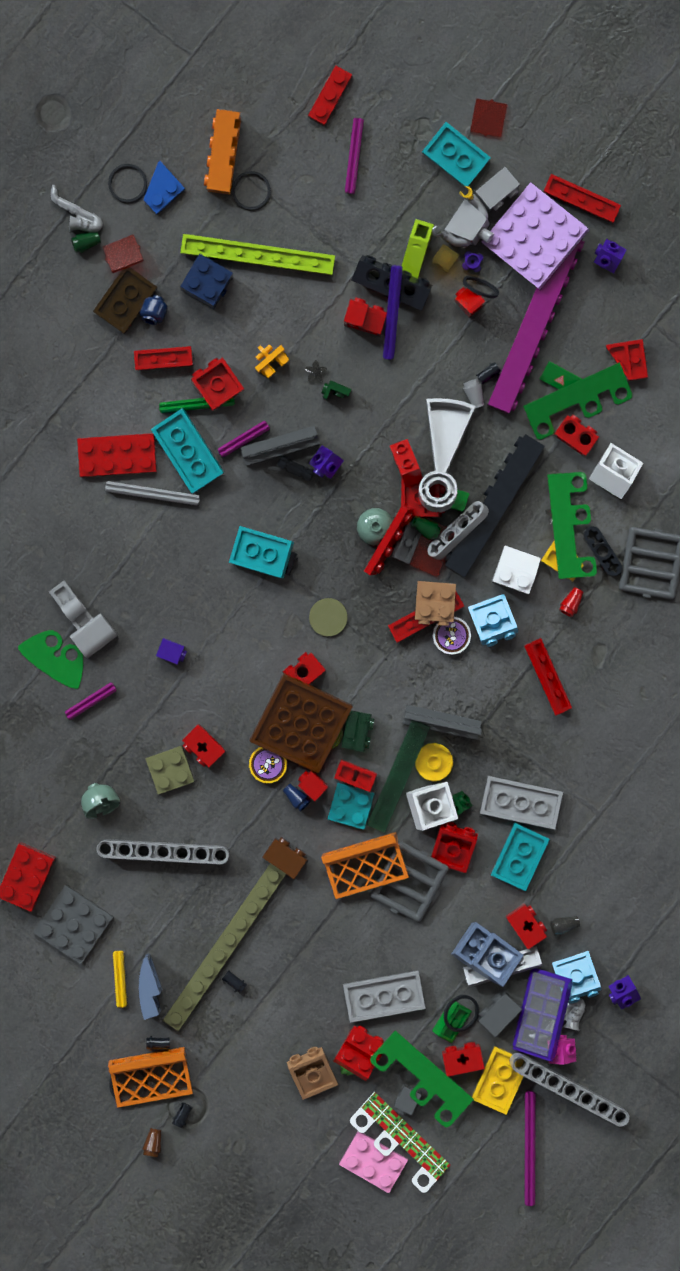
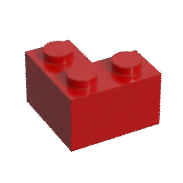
(365, 318)

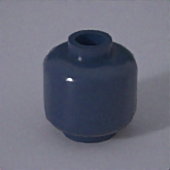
(153, 310)

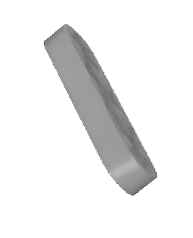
(459, 532)

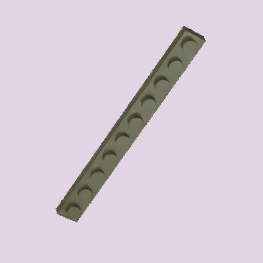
(224, 947)

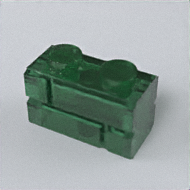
(357, 730)

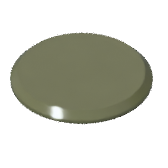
(328, 617)

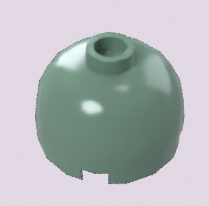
(373, 525)
(99, 799)

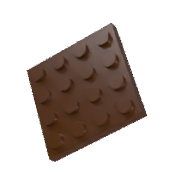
(301, 723)

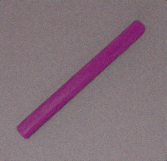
(530, 1112)

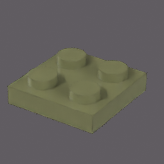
(169, 769)

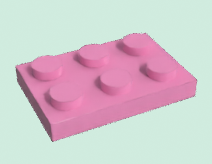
(371, 1164)

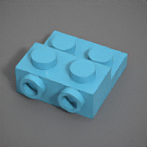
(493, 620)
(583, 974)

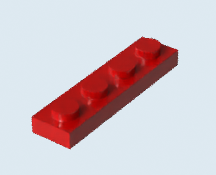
(582, 198)
(392, 535)
(409, 625)
(548, 676)

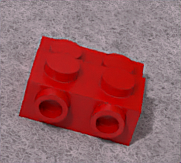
(216, 383)
(410, 498)
(454, 846)
(357, 1051)

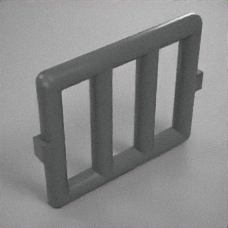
(628, 568)
(425, 900)

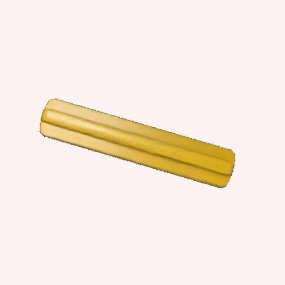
(119, 975)

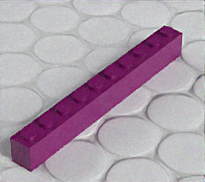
(529, 334)

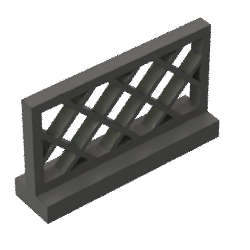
(280, 445)
(443, 722)

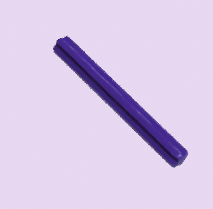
(392, 312)

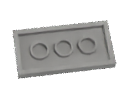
(521, 802)
(384, 996)

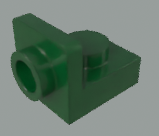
(339, 390)
(461, 802)

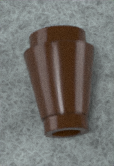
(152, 1145)

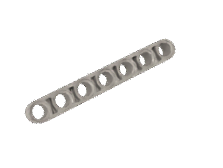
(154, 855)
(577, 1093)

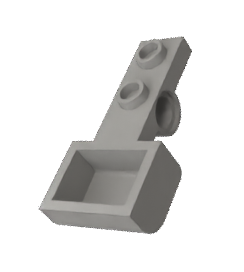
(91, 632)

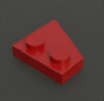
(631, 357)

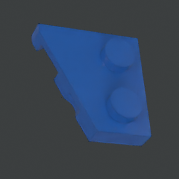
(162, 189)

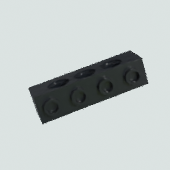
(381, 284)

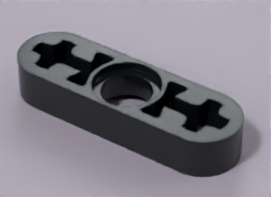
(615, 560)

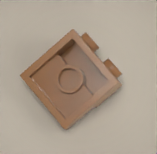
(435, 602)
(311, 1072)

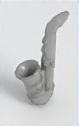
(84, 221)
(573, 1014)

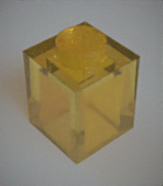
(445, 258)

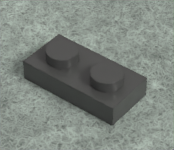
(406, 544)

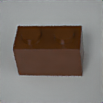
(284, 857)

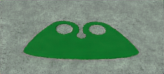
(43, 657)

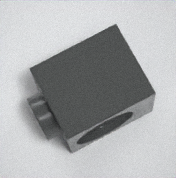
(404, 1103)

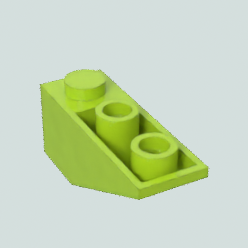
(417, 247)

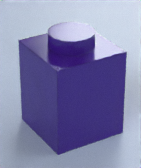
(171, 651)

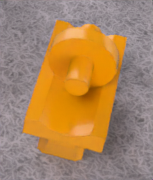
(265, 367)

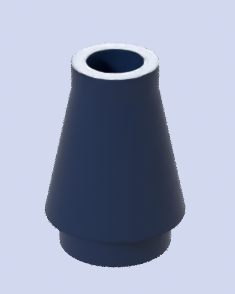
(296, 797)

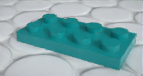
(187, 450)

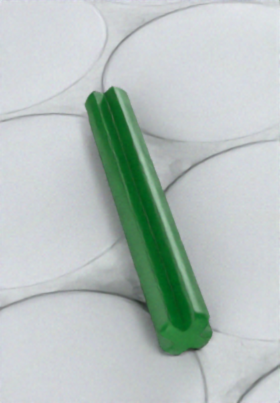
(191, 404)

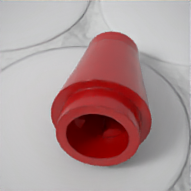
(571, 603)

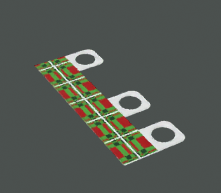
(401, 1133)

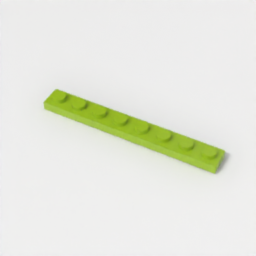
(258, 254)

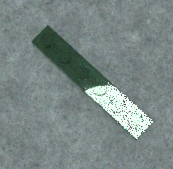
(398, 775)

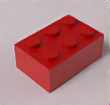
(26, 876)

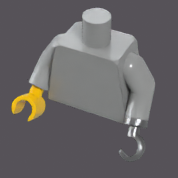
(467, 224)

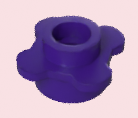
(472, 256)

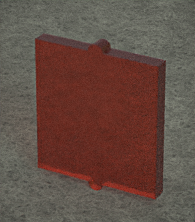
(488, 117)
(123, 253)

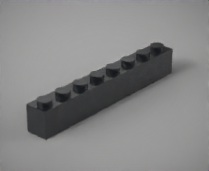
(497, 501)

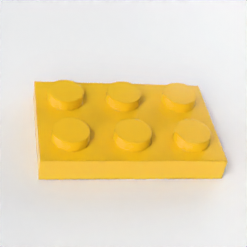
(498, 1081)

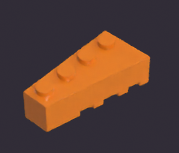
(223, 152)

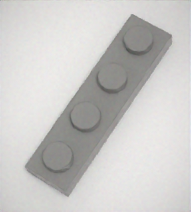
(529, 961)

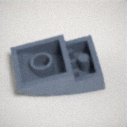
(487, 954)
(148, 988)

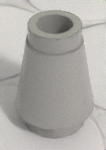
(474, 392)

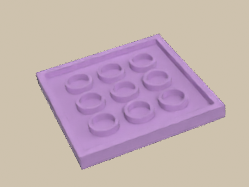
(535, 236)

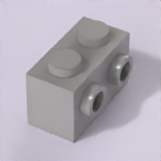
(497, 189)

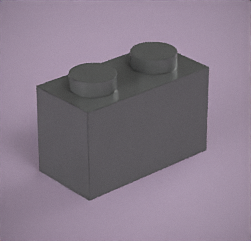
(499, 1013)

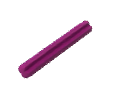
(354, 155)

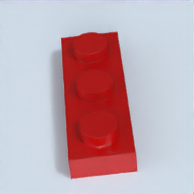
(330, 95)
(163, 358)

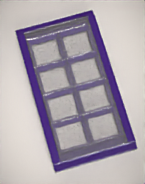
(542, 1014)

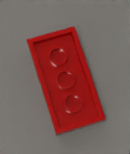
(116, 455)

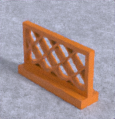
(360, 849)
(145, 1061)

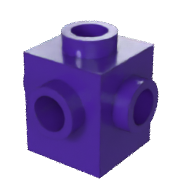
(609, 255)
(325, 462)
(624, 992)

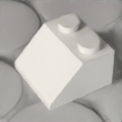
(616, 471)
(516, 570)
(431, 806)

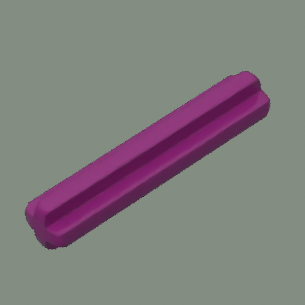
(243, 439)
(90, 701)

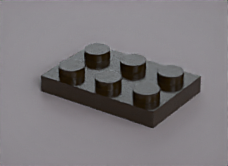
(124, 299)

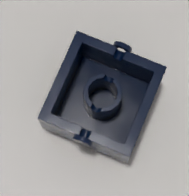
(206, 281)

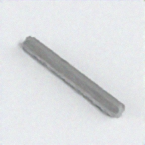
(152, 493)

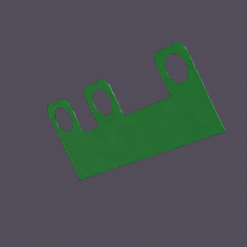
(578, 392)
(563, 520)
(430, 1076)

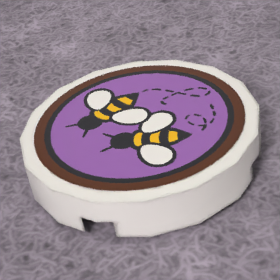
(452, 638)

